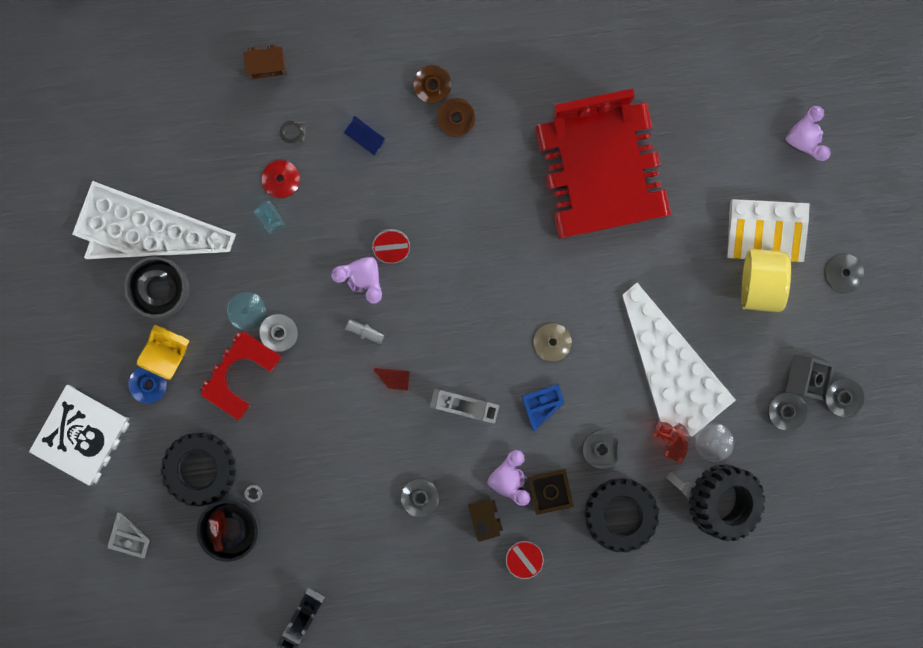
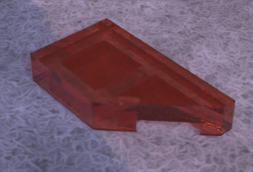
(394, 378)
(217, 528)

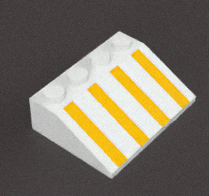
(767, 227)

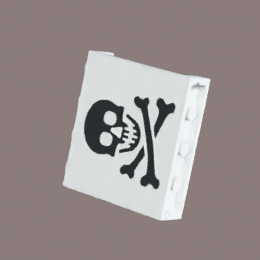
(79, 435)

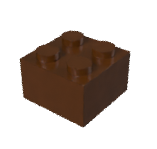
(265, 62)

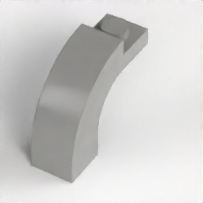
(464, 406)

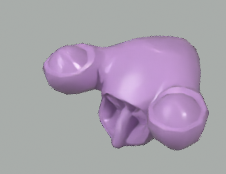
(807, 135)
(361, 275)
(508, 480)

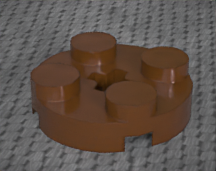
(450, 108)

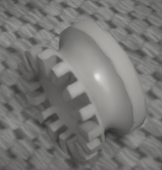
(247, 493)

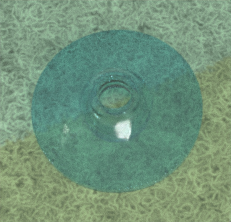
(256, 311)

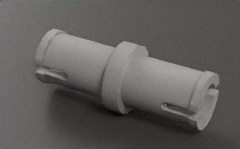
(364, 331)

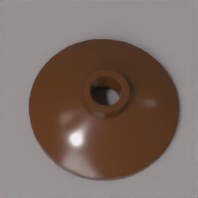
(432, 74)

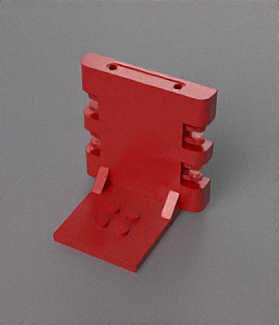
(602, 164)

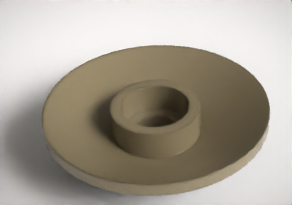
(542, 345)

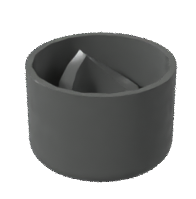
(138, 279)

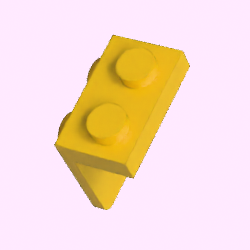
(163, 352)

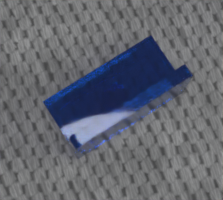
(364, 136)

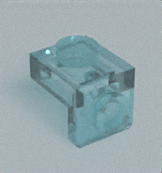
(269, 217)

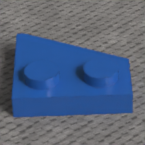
(542, 404)

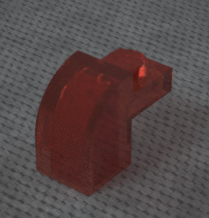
(677, 439)

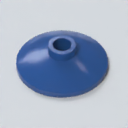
(141, 392)

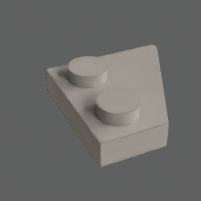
(684, 488)

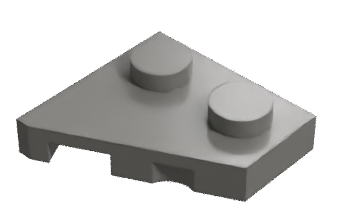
(128, 538)

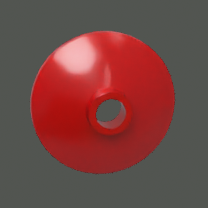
(287, 186)

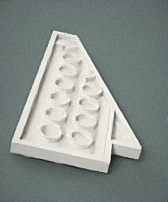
(132, 227)
(678, 378)

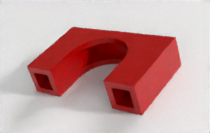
(217, 389)

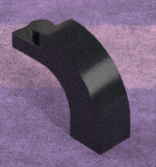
(301, 619)

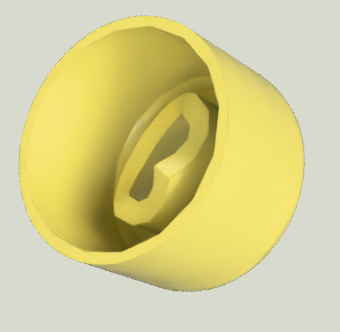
(765, 280)

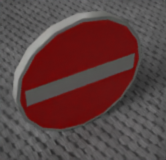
(391, 246)
(524, 560)

